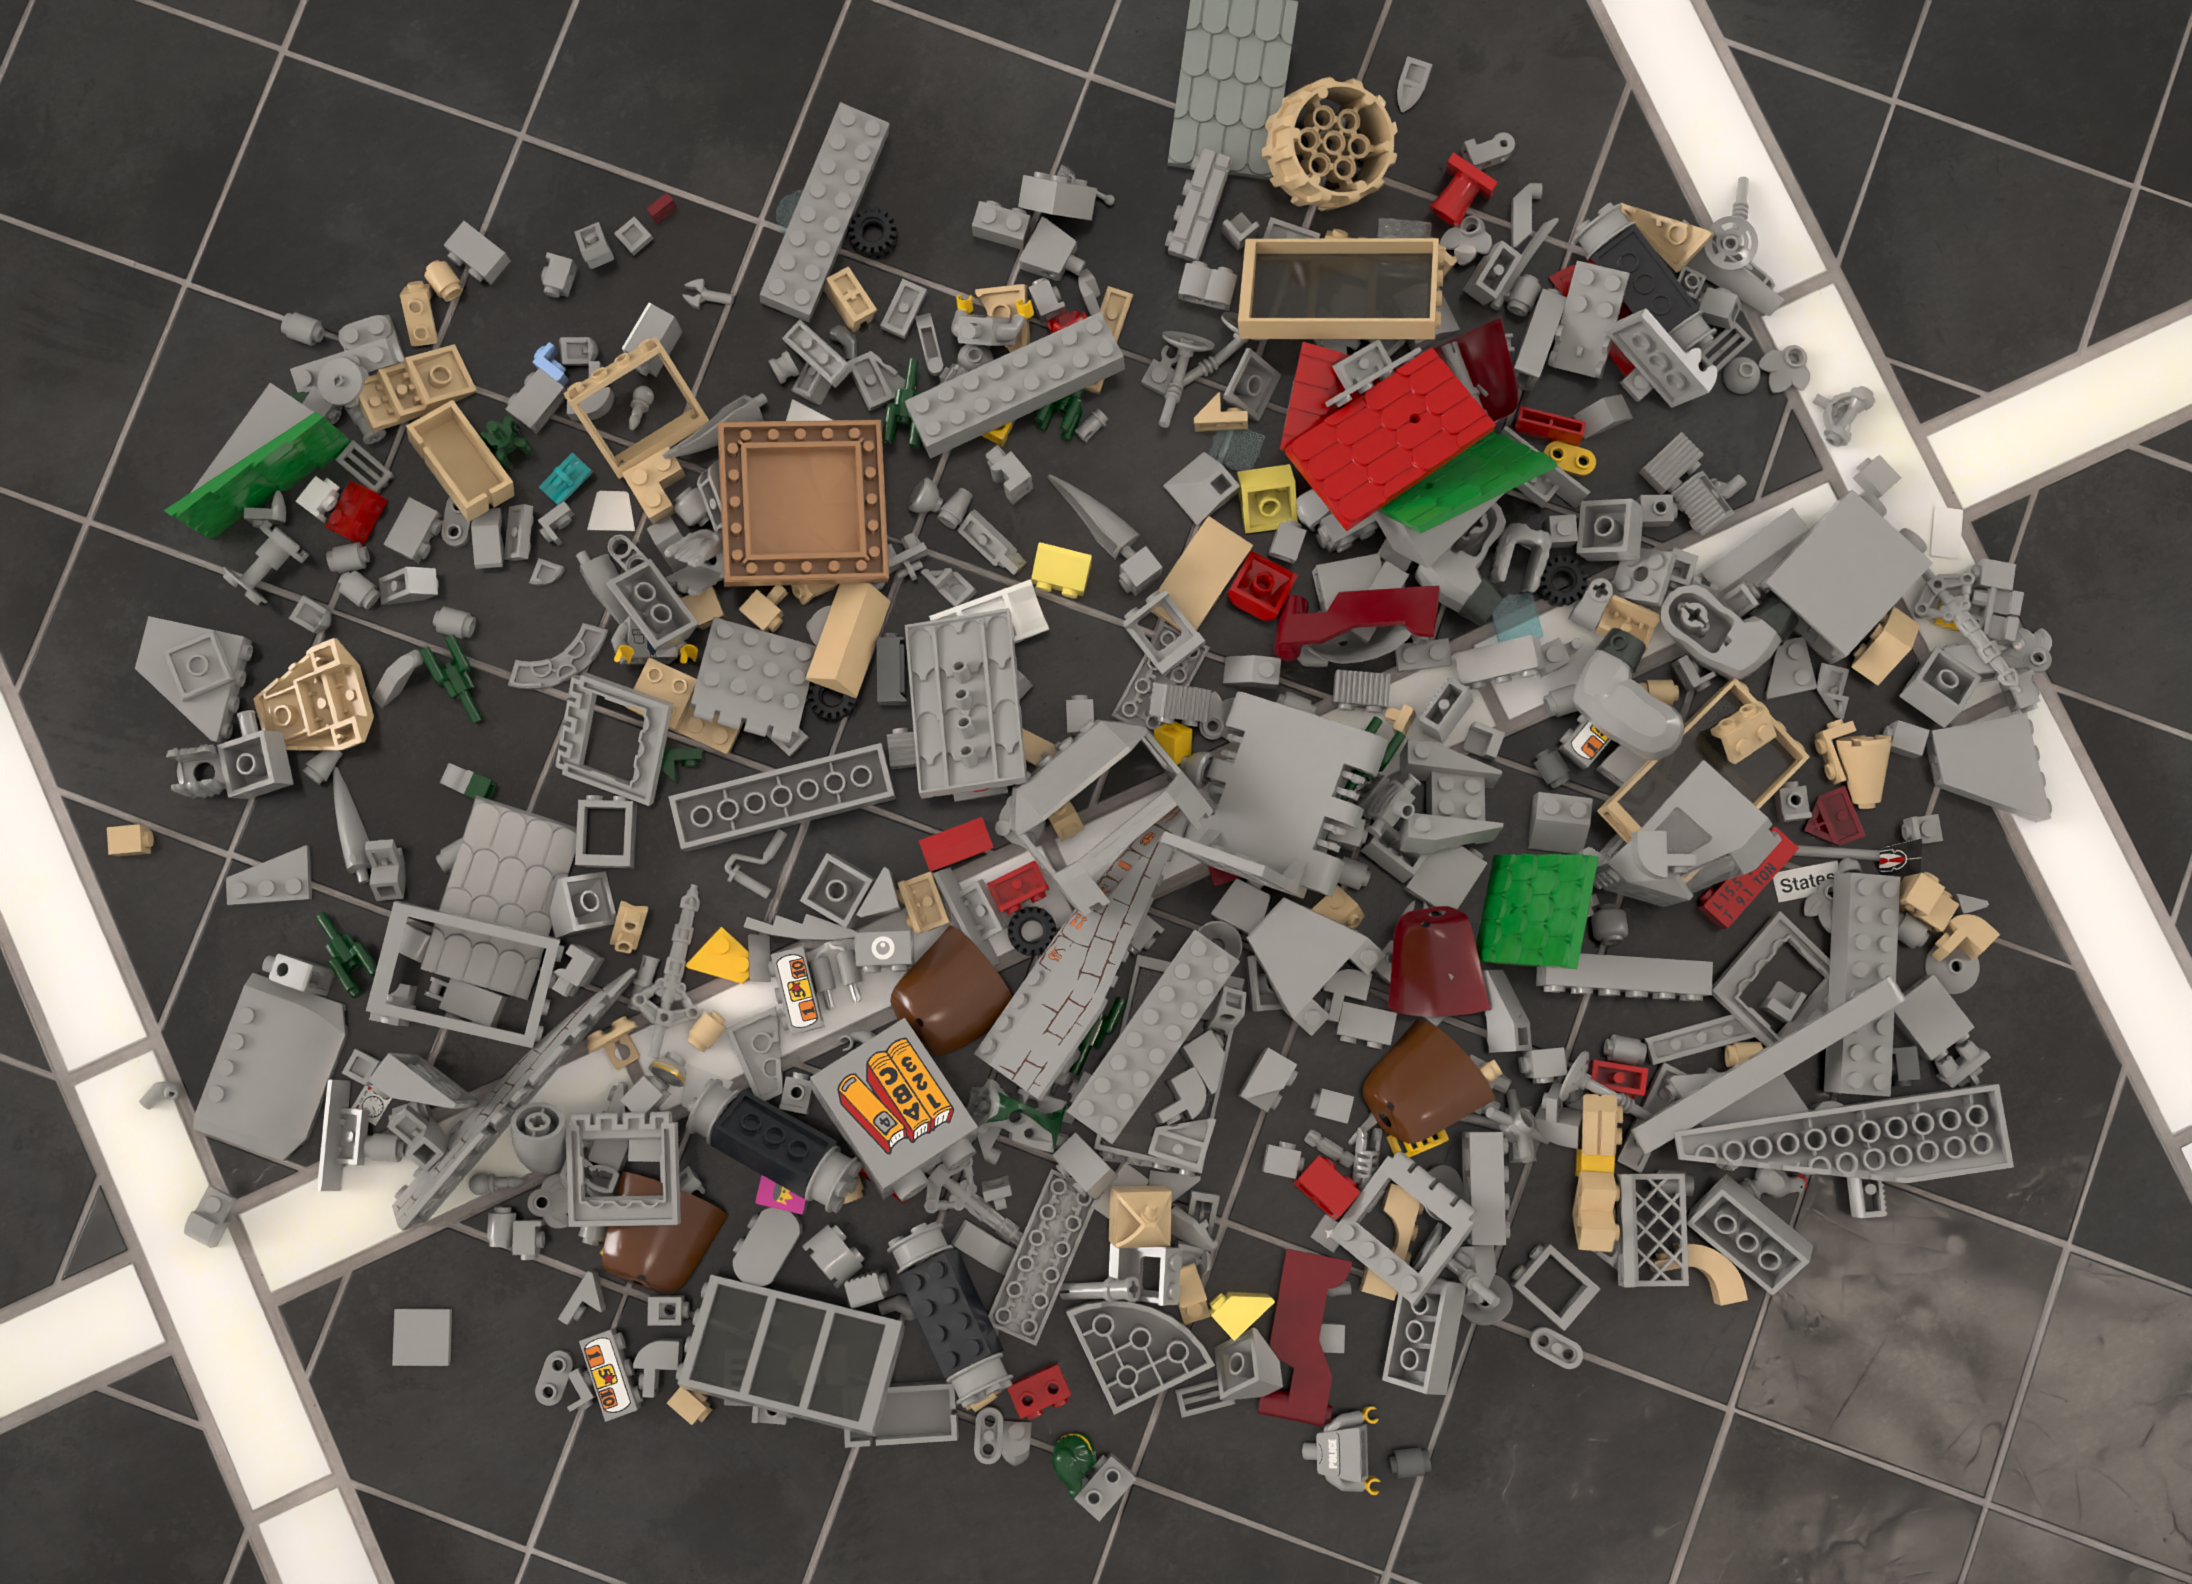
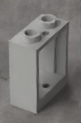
(626, 860)
(1576, 1302)

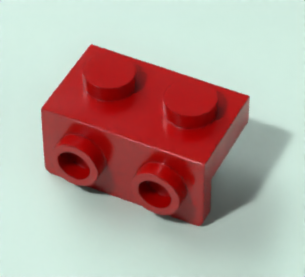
(356, 513)
(1018, 887)

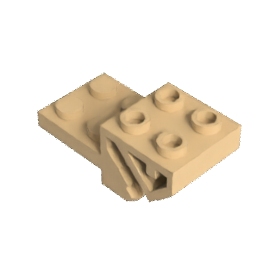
(678, 688)

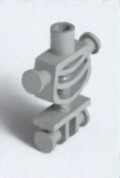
(1387, 802)

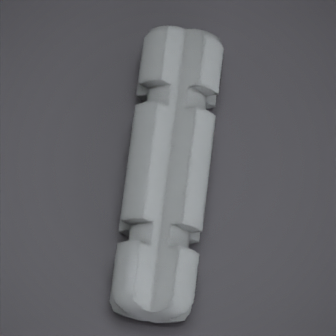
(1329, 1148)

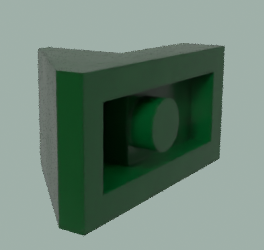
(688, 757)

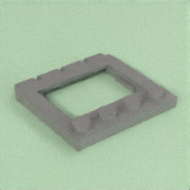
(576, 736)
(1751, 962)
(623, 1209)
(1379, 1257)

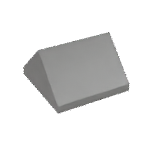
(1251, 385)
(881, 898)
(1261, 994)

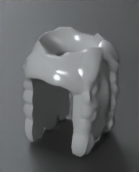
(1537, 542)
(696, 551)
(188, 762)

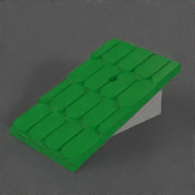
(267, 453)
(1452, 498)
(1536, 910)

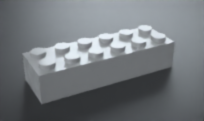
(1631, 975)

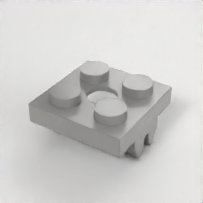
(1654, 587)

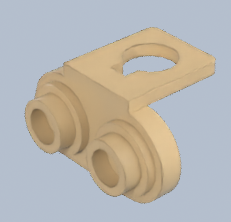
(619, 1032)

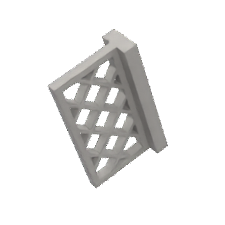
(1628, 1239)

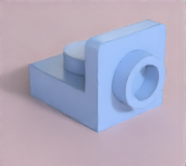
(542, 360)

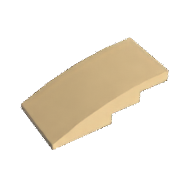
(414, 387)
(1203, 572)

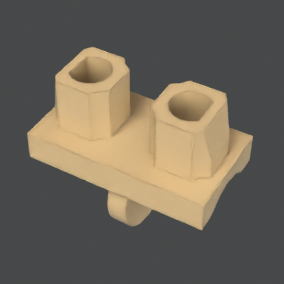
(628, 927)

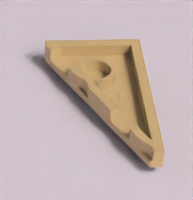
(1670, 238)
(1001, 303)

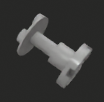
(271, 555)

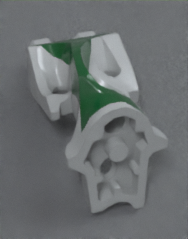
(992, 1108)

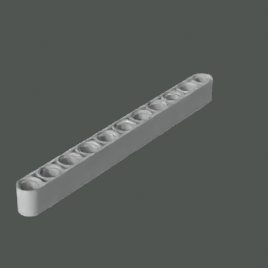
(1768, 1064)

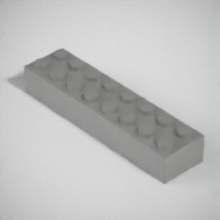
(824, 212)
(1015, 384)
(782, 797)
(1861, 954)
(1153, 1036)

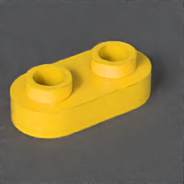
(1569, 458)

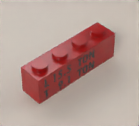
(1732, 896)

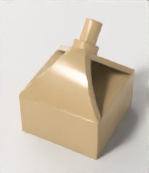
(1140, 1216)

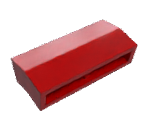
(1548, 426)
(956, 844)

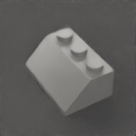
(653, 605)

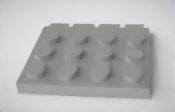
(752, 680)

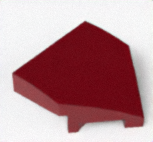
(1835, 818)

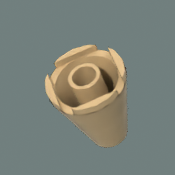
(1864, 766)

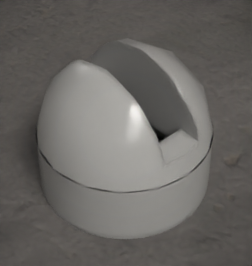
(1849, 866)

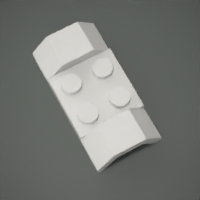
(1021, 601)

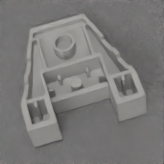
(1302, 954)

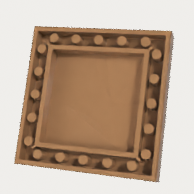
(802, 502)

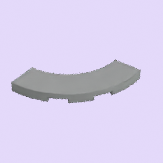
(560, 668)

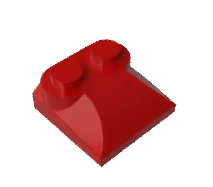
(1261, 587)

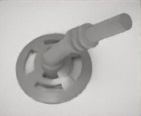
(1733, 236)
(1186, 345)
(1221, 356)
(1578, 1078)
(1467, 1276)

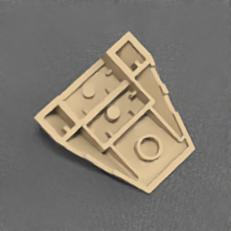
(318, 701)

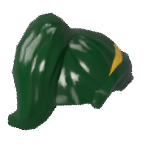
(1073, 1459)

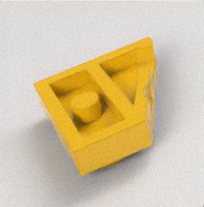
(722, 958)

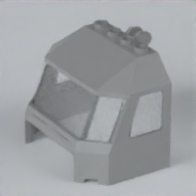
(1701, 819)

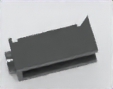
(891, 670)

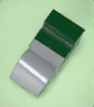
(468, 782)

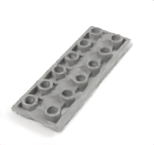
(1041, 1259)

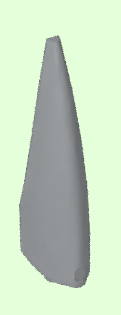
(741, 410)
(1105, 525)
(596, 574)
(350, 829)

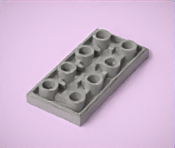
(1135, 701)

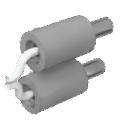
(823, 975)

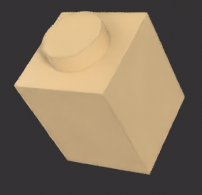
(129, 840)

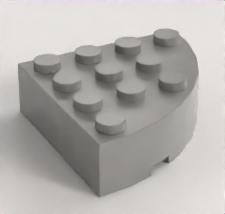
(1136, 1349)

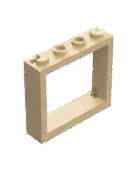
(658, 440)

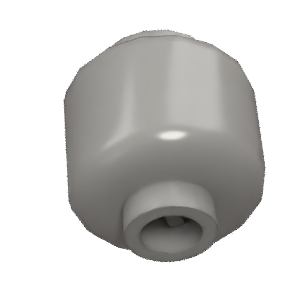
(691, 507)
(1609, 925)

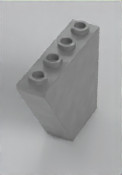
(210, 711)
(1992, 765)
(1771, 1099)

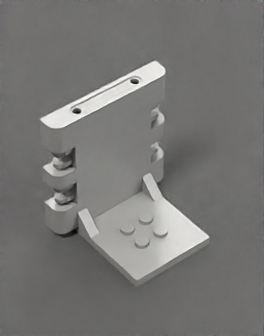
(1282, 797)

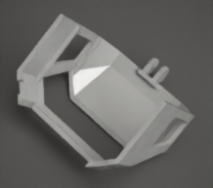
(1073, 769)

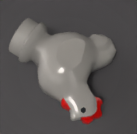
(1774, 1183)

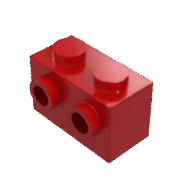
(1619, 1077)
(1327, 1187)
(1039, 1391)

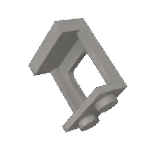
(1176, 651)
(1129, 1262)

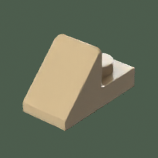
(1212, 418)
(1192, 1297)

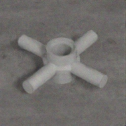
(1517, 1125)

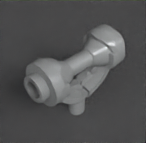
(1838, 432)

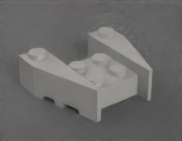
(1452, 799)

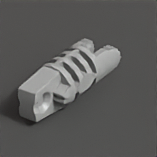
(1366, 1159)

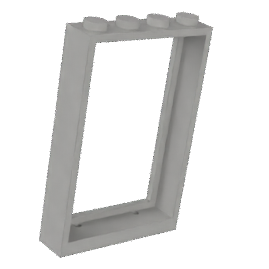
(389, 955)

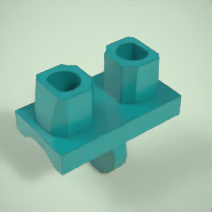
(565, 479)

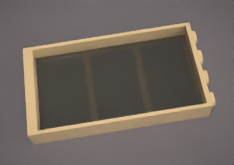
(1341, 288)
(1754, 777)

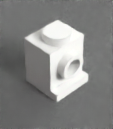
(319, 497)

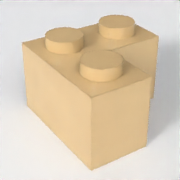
(650, 479)
(1887, 647)
(1927, 901)
(1595, 1211)

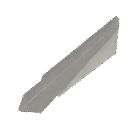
(1748, 282)

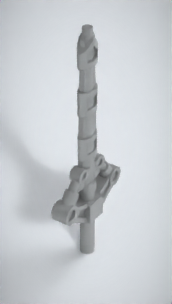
(1956, 610)
(669, 986)
(964, 1195)

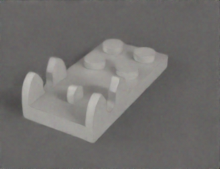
(1590, 308)
(1661, 359)

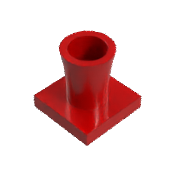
(1461, 191)

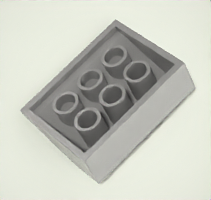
(418, 1081)

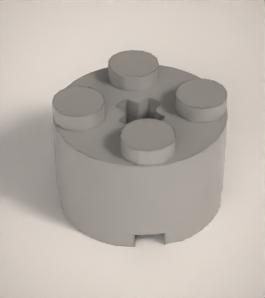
(833, 1255)

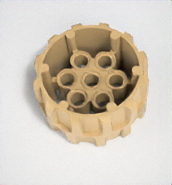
(1374, 144)

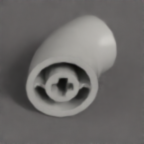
(539, 1137)

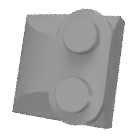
(368, 331)

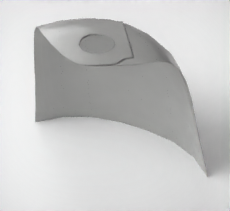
(1383, 641)

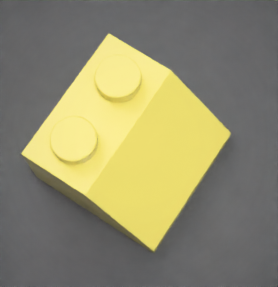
(1267, 497)
(1061, 570)
(1239, 1310)

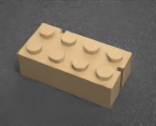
(460, 460)

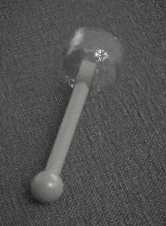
(1065, 171)

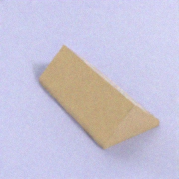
(848, 638)

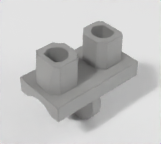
(914, 552)
(1964, 1068)

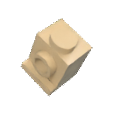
(690, 1405)

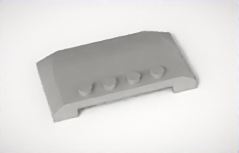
(272, 1068)

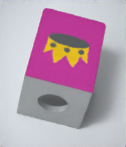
(778, 1197)

